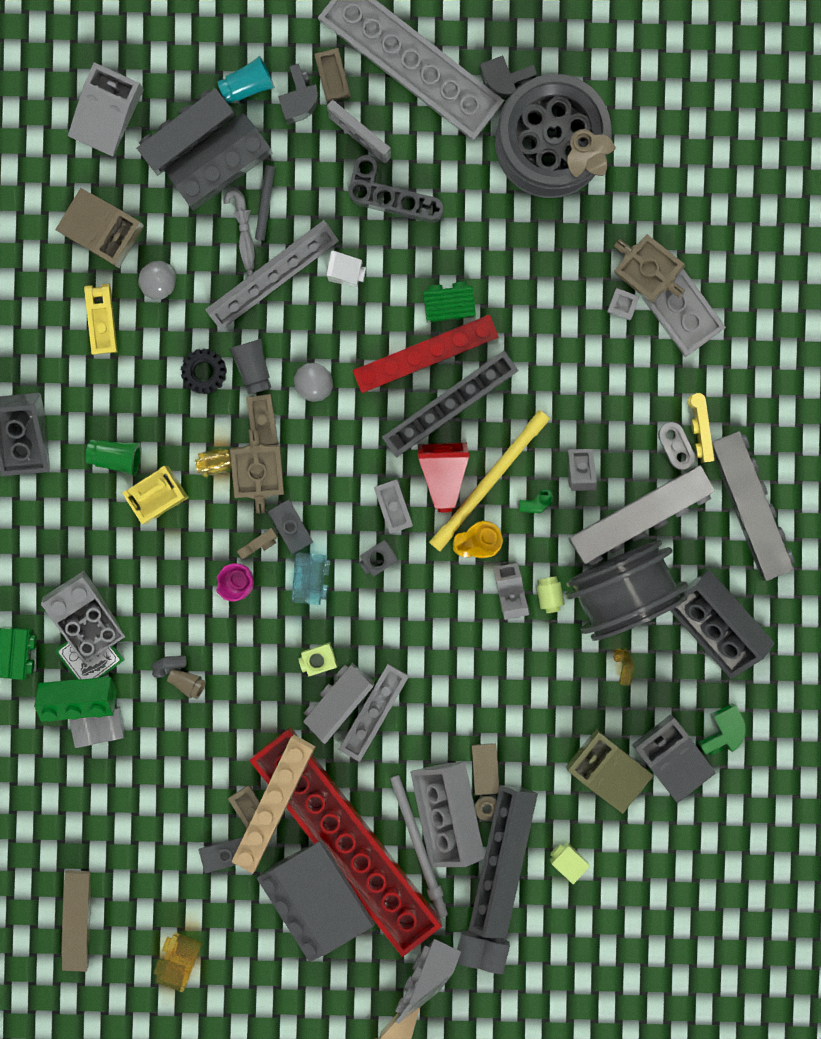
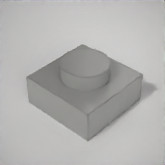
(623, 304)

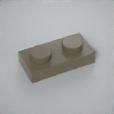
(262, 418)
(245, 804)

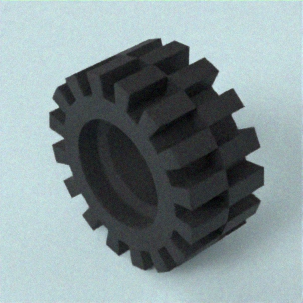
(193, 360)

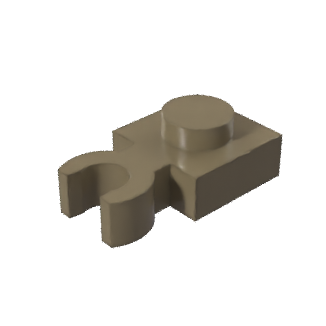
(265, 541)

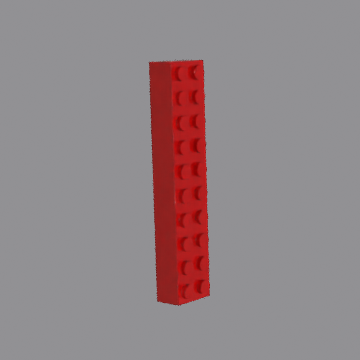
(360, 855)

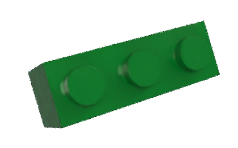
(75, 699)

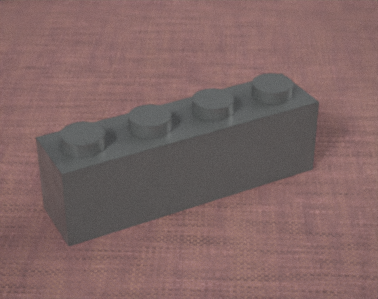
(185, 131)

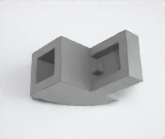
(511, 591)

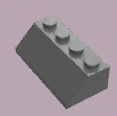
(218, 161)
(722, 625)

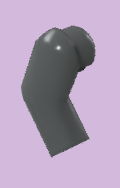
(167, 663)

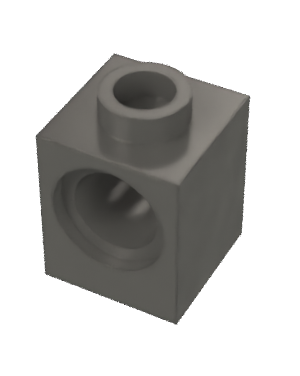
(389, 558)

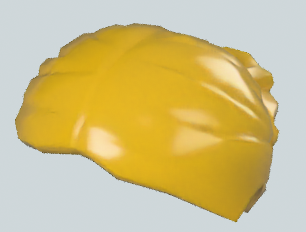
(479, 541)

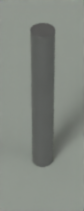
(265, 203)

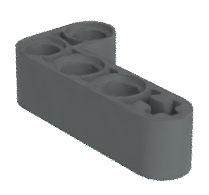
(397, 195)

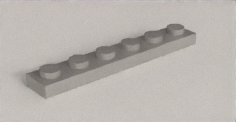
(272, 275)

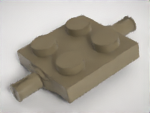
(649, 268)
(257, 471)

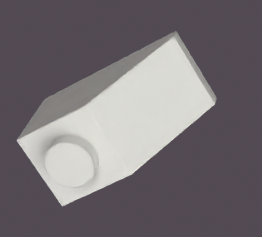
(345, 269)

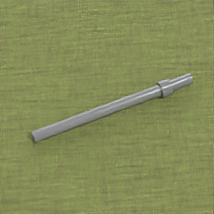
(435, 891)

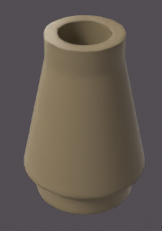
(187, 683)

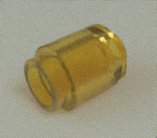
(213, 462)

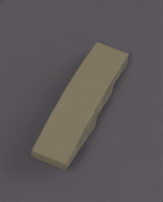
(76, 920)

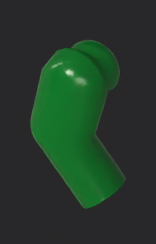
(539, 503)

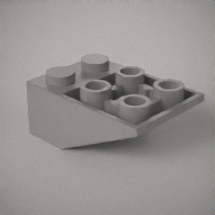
(104, 109)
(82, 617)
(429, 976)

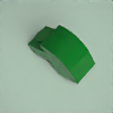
(731, 731)

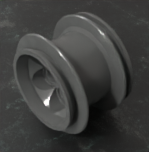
(538, 97)

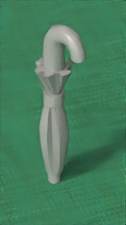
(242, 215)

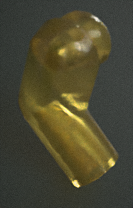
(627, 665)

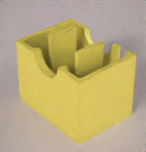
(155, 495)

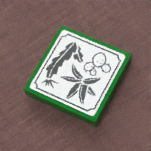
(94, 668)

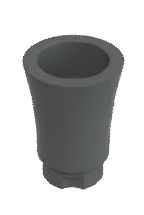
(252, 365)

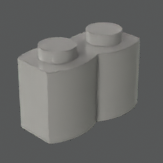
(97, 730)

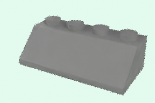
(447, 815)

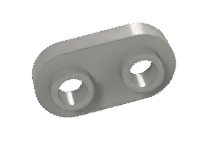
(677, 445)

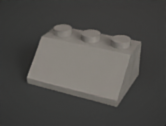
(337, 701)

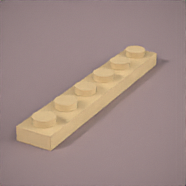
(273, 803)

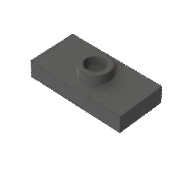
(290, 526)
(219, 855)

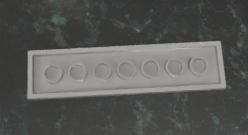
(413, 63)

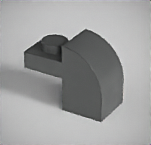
(500, 81)
(302, 102)

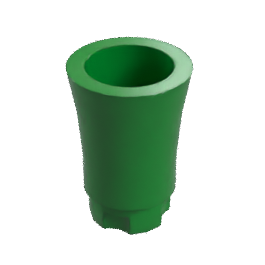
(114, 456)

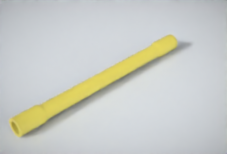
(531, 430)

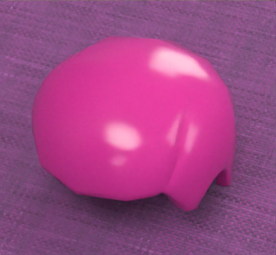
(234, 582)

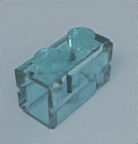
(309, 578)

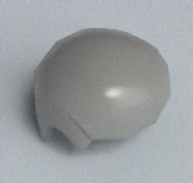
(157, 280)
(313, 382)

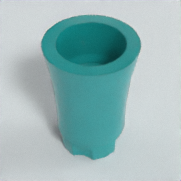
(246, 81)

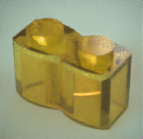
(178, 961)

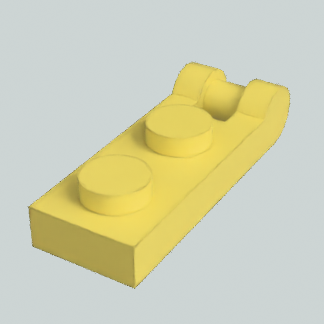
(100, 320)
(701, 427)

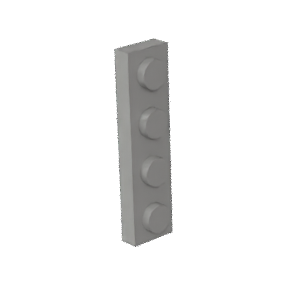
(373, 712)

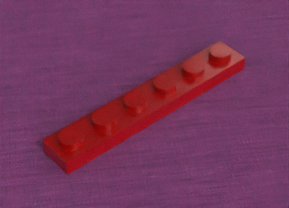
(425, 354)

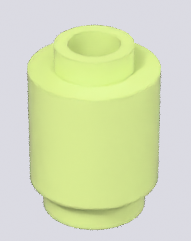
(550, 594)

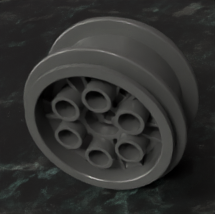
(626, 591)

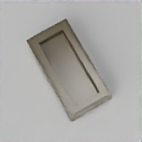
(332, 75)
(485, 769)

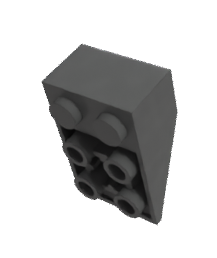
(674, 758)

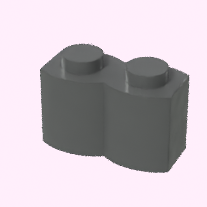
(482, 952)

